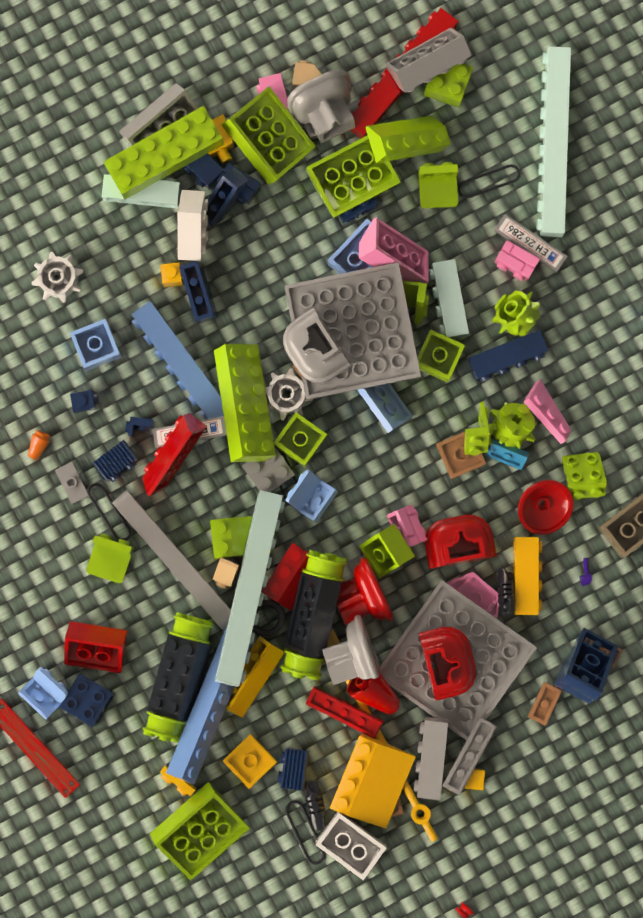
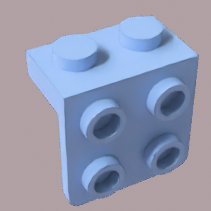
(311, 496)
(44, 693)

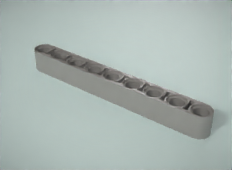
(173, 558)

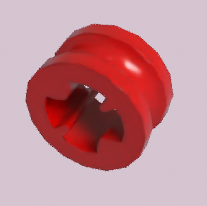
(464, 910)

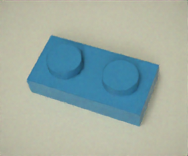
(508, 455)

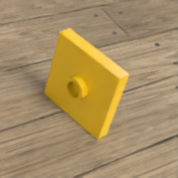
(250, 761)

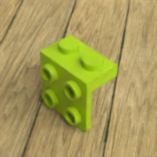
(438, 185)
(416, 297)
(479, 439)
(584, 475)
(109, 558)

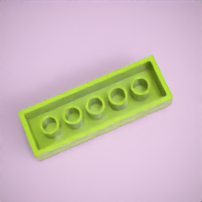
(164, 152)
(244, 403)

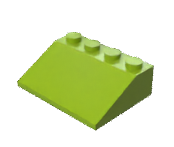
(268, 135)
(351, 177)
(199, 831)

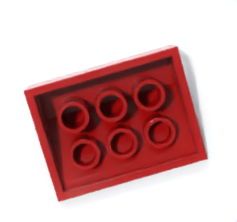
(172, 454)

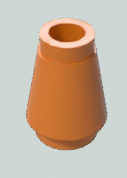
(38, 444)

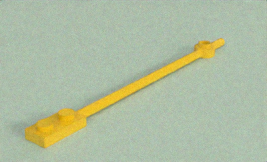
(424, 820)

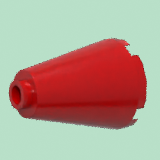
(374, 693)

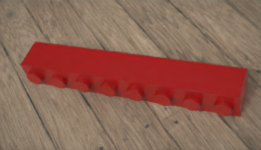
(387, 92)

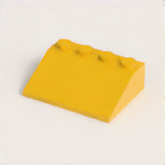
(372, 781)

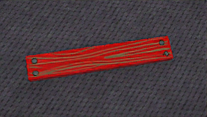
(36, 750)

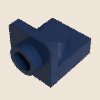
(84, 401)
(142, 423)

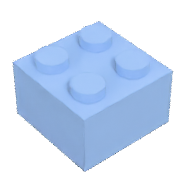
(95, 344)

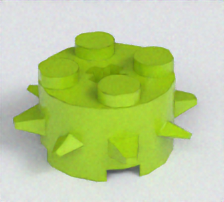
(516, 313)
(513, 424)

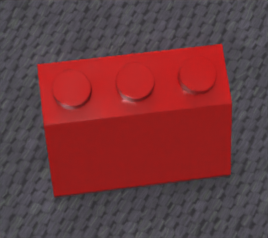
(285, 579)
(95, 647)

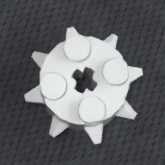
(53, 267)
(282, 383)

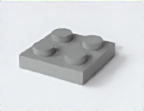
(270, 473)

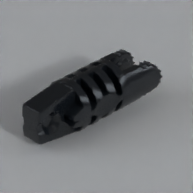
(506, 592)
(315, 804)

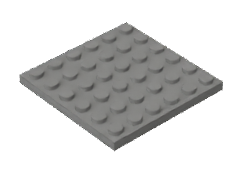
(368, 321)
(495, 648)

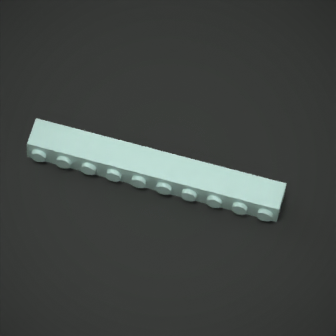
(555, 141)
(248, 589)

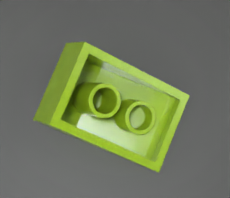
(230, 536)

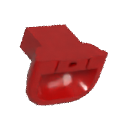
(458, 537)
(363, 595)
(452, 660)

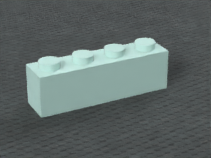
(158, 194)
(449, 298)

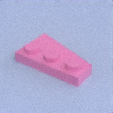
(547, 412)

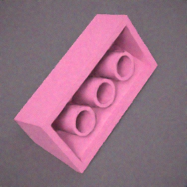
(386, 246)

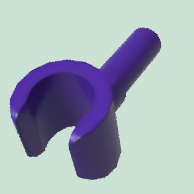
(586, 578)

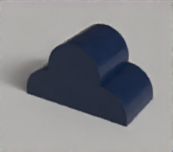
(586, 667)

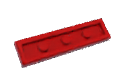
(344, 712)

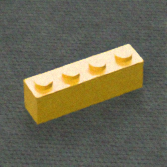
(526, 575)
(262, 661)

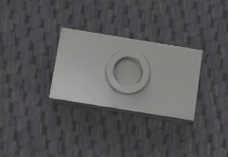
(72, 483)

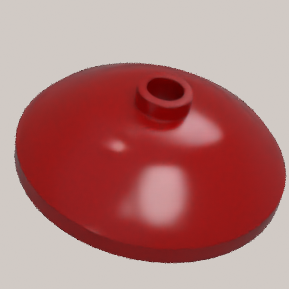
(551, 513)

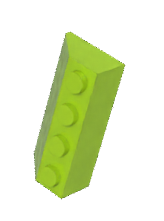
(407, 138)

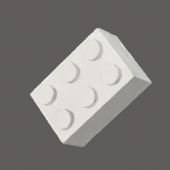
(192, 225)
(350, 845)

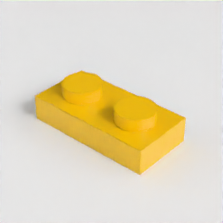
(183, 786)

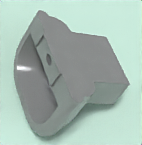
(324, 104)
(309, 350)
(353, 657)

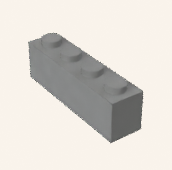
(432, 758)

